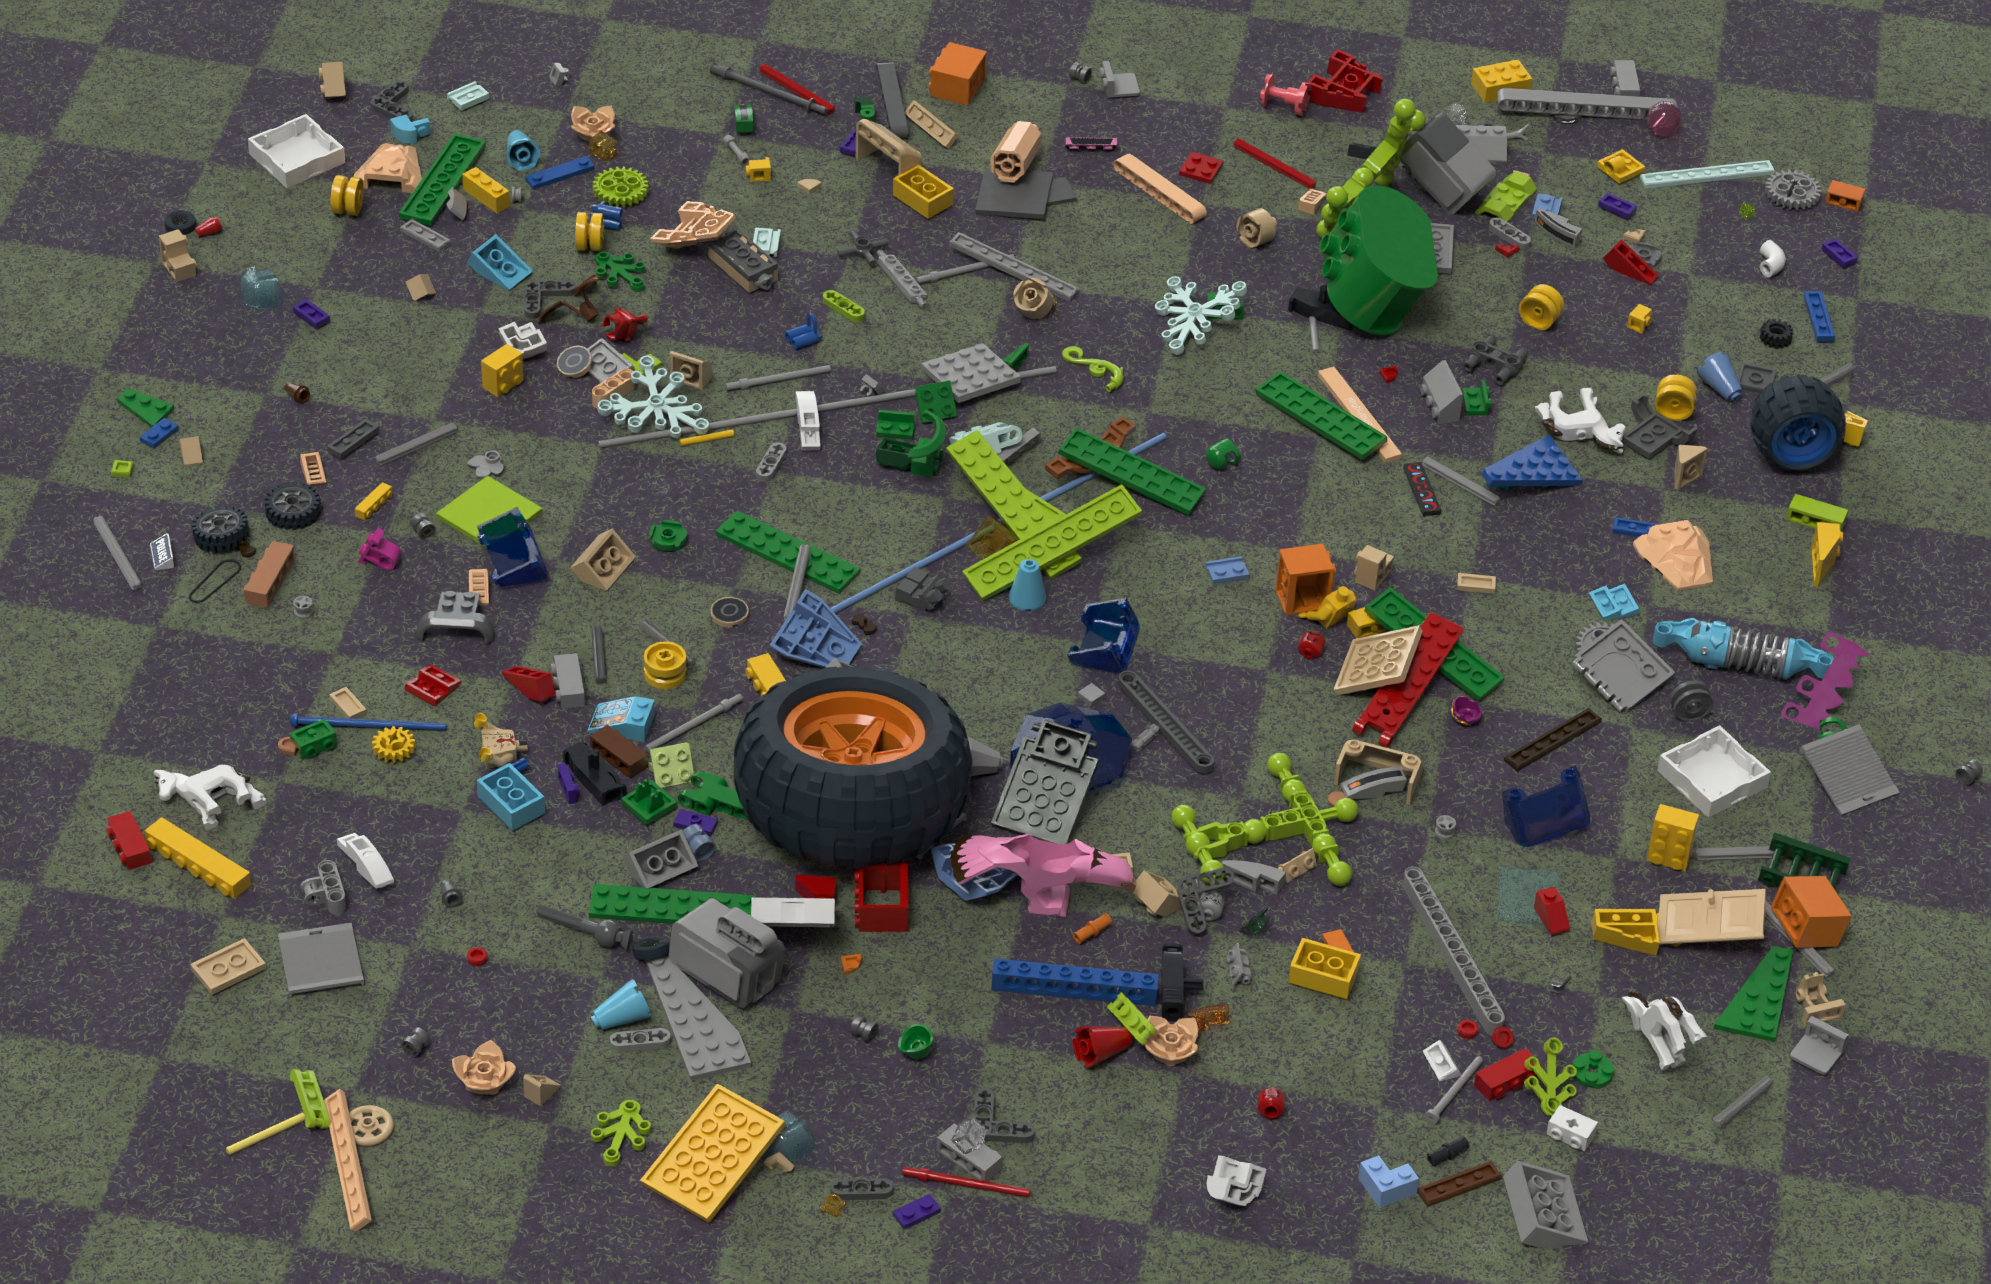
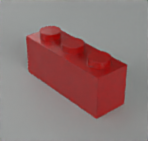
(128, 840)
(1504, 1075)

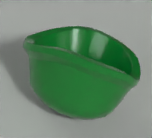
(916, 1041)

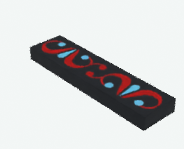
(1422, 489)

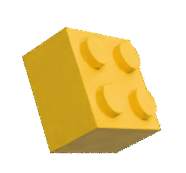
(502, 370)

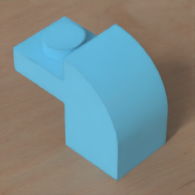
(408, 131)

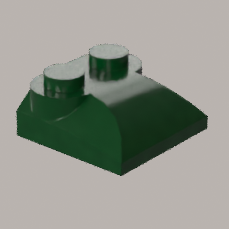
(894, 454)

